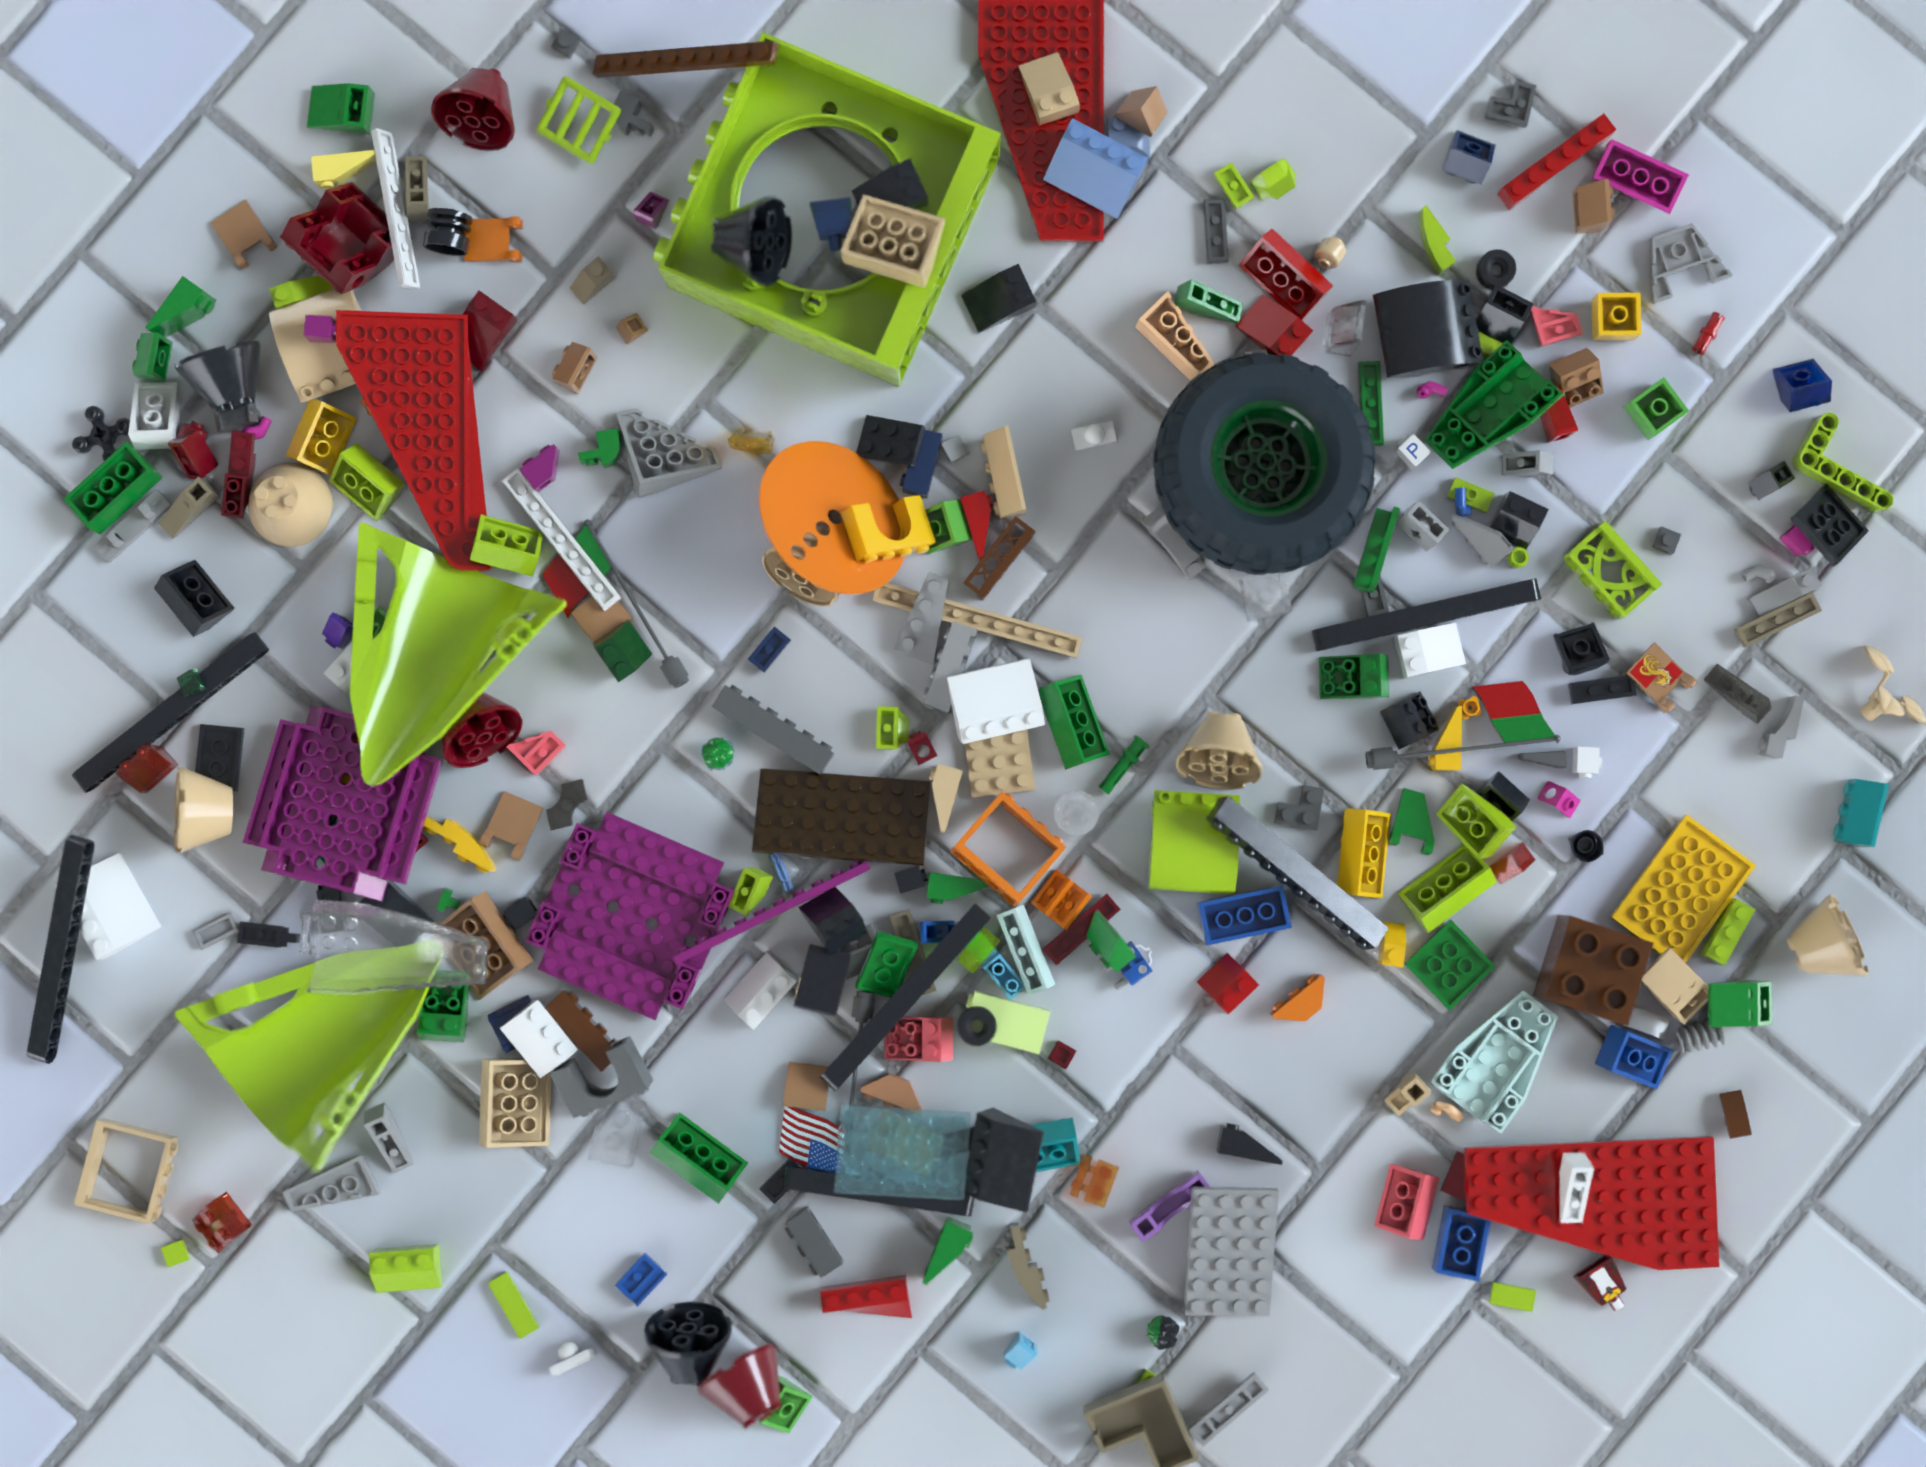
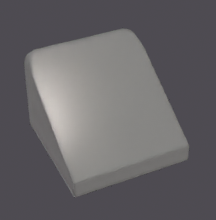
(954, 449)

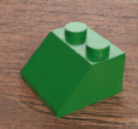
(152, 357)
(1108, 943)

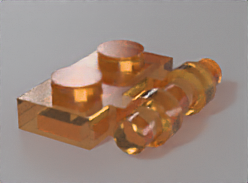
(1101, 1181)

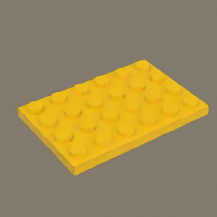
(1683, 889)

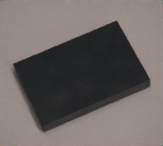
(220, 753)
(822, 980)

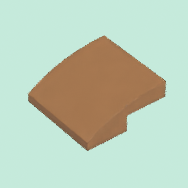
(596, 621)
(804, 1087)

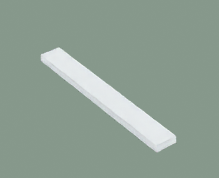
(395, 209)
(561, 539)

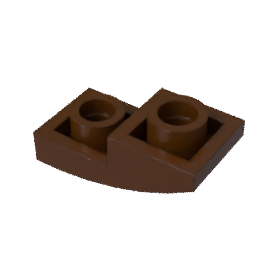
(1735, 1114)

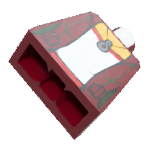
(1603, 1282)

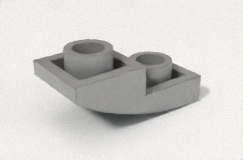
(1648, 1023)

